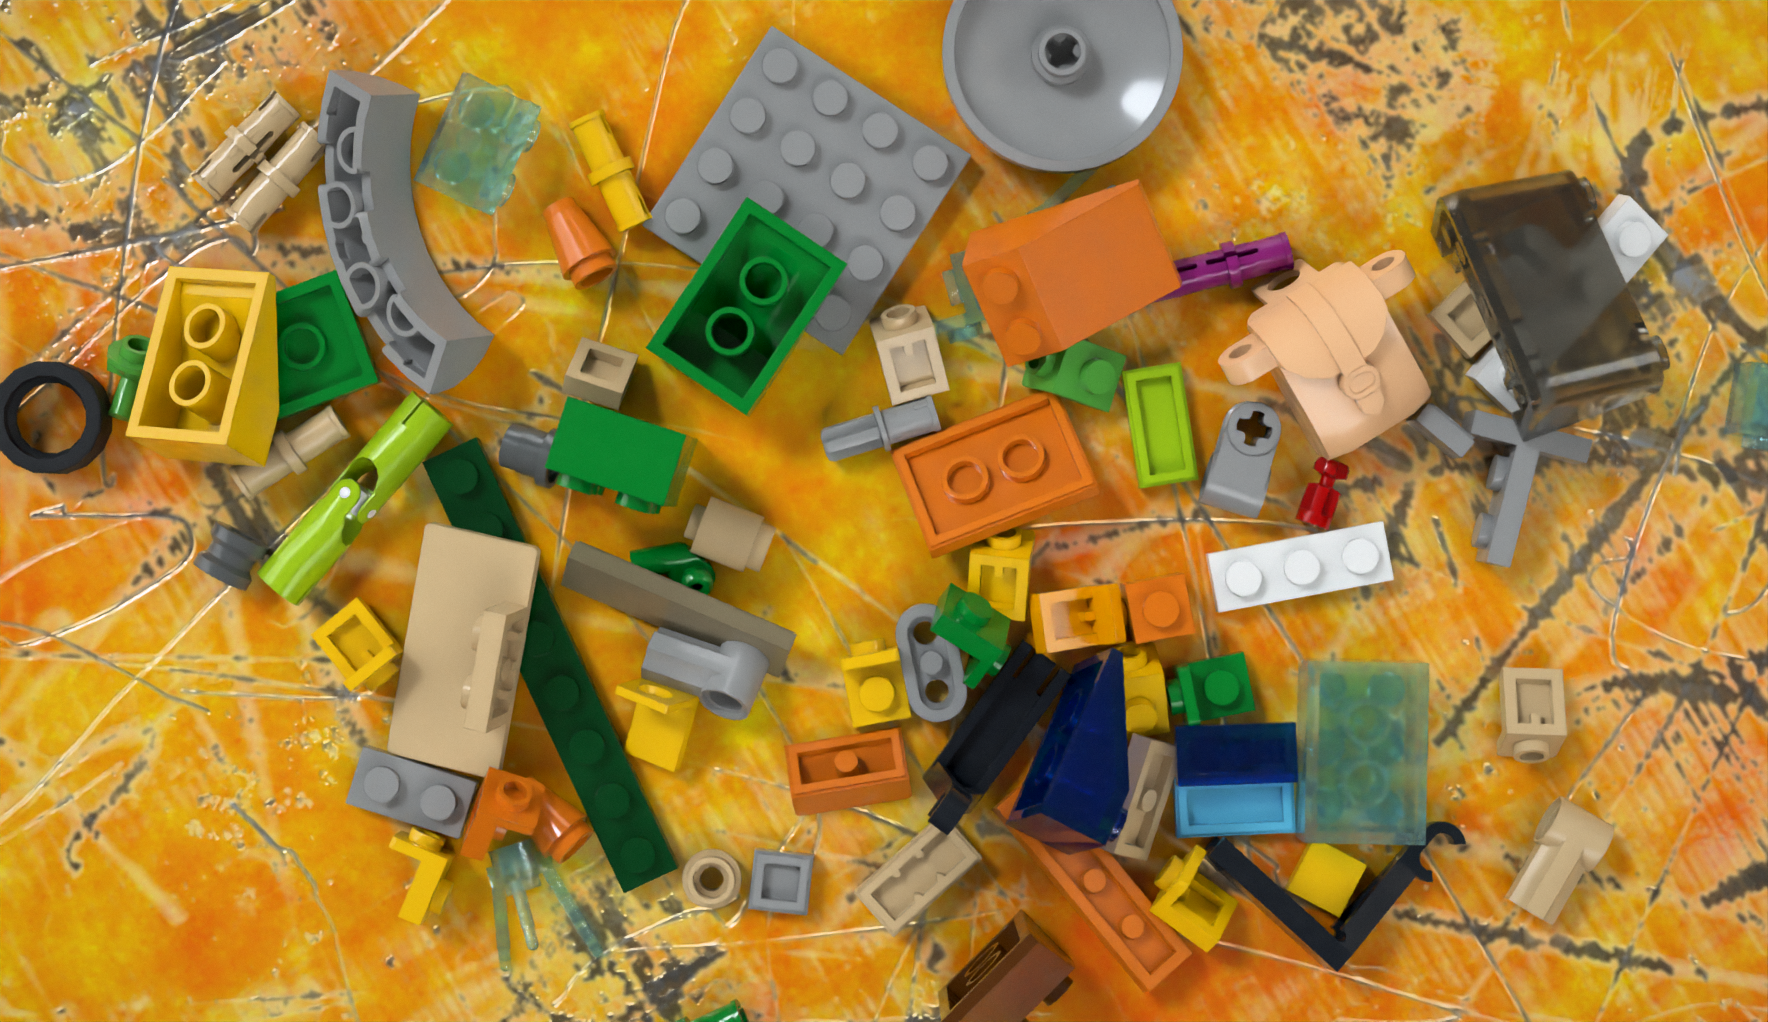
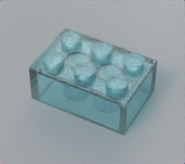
(1362, 751)

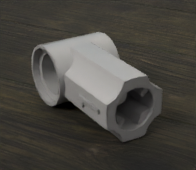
(721, 676)

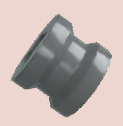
(231, 555)

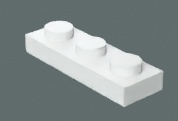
(1299, 566)

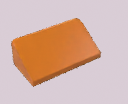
(848, 771)

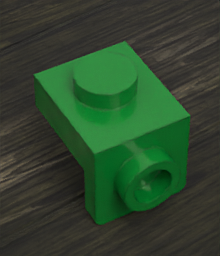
(975, 628)

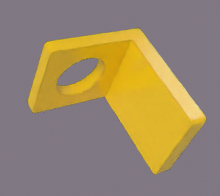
(659, 722)

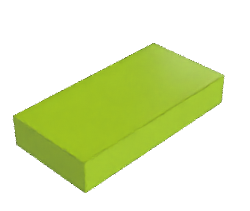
(1159, 425)

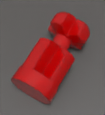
(1320, 498)

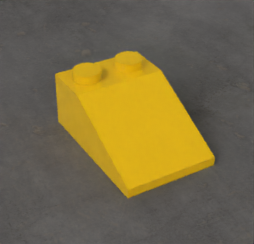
(211, 369)

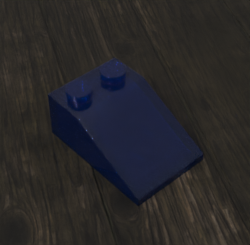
(1081, 767)

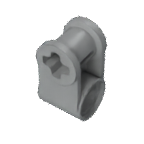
(1240, 472)

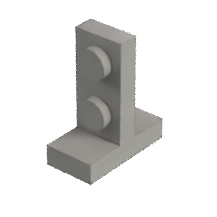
(1512, 478)

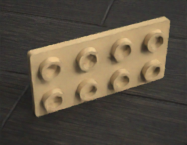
(463, 649)

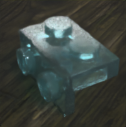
(479, 144)

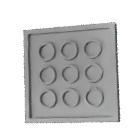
(822, 161)

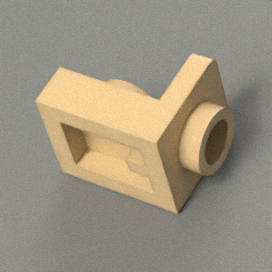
(909, 353)
(1531, 713)

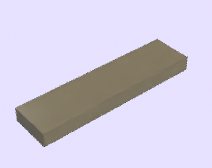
(672, 604)

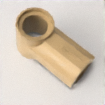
(1565, 847)

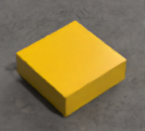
(1326, 877)

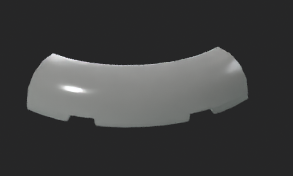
(378, 237)

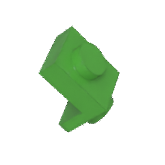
(1079, 373)

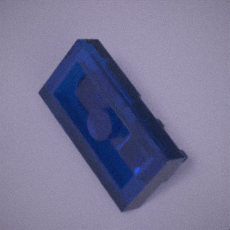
(1236, 753)

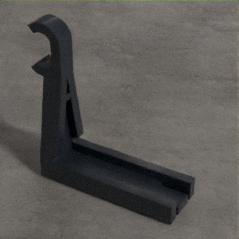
(990, 735)
(1355, 921)

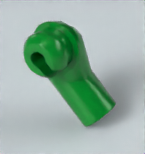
(678, 564)

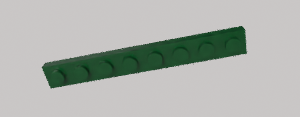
(562, 684)

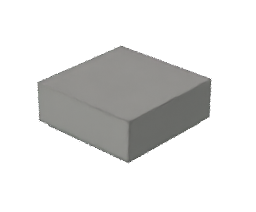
(1441, 430)
(781, 881)

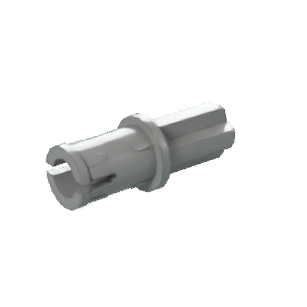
(880, 429)

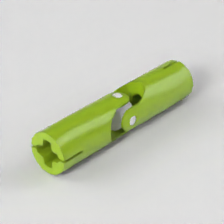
(339, 517)

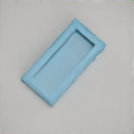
(1233, 809)

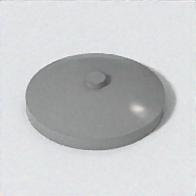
(1062, 78)

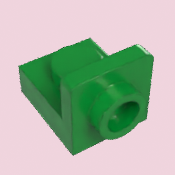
(1210, 688)

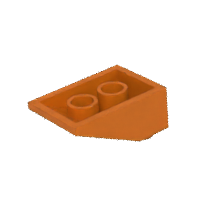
(1068, 271)

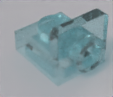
(960, 292)

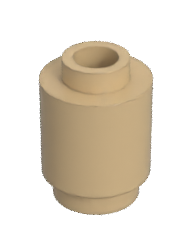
(729, 535)

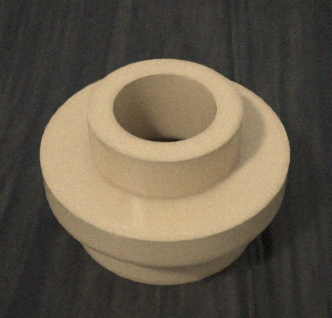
(705, 896)

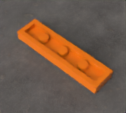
(1108, 905)

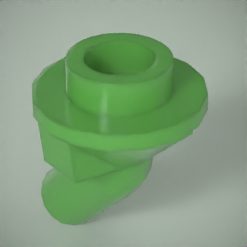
(126, 360)

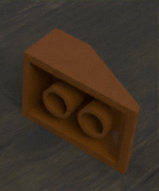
(1008, 976)

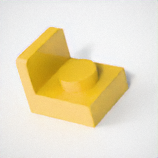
(1002, 571)
(874, 683)

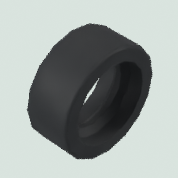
(95, 402)

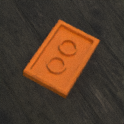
(994, 472)

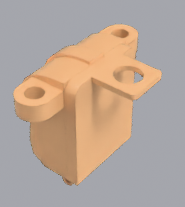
(1333, 350)

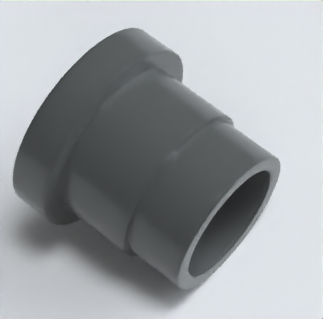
(527, 453)

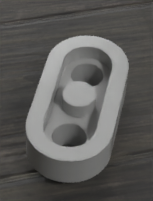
(927, 663)

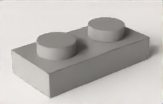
(412, 791)

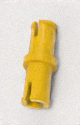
(610, 170)

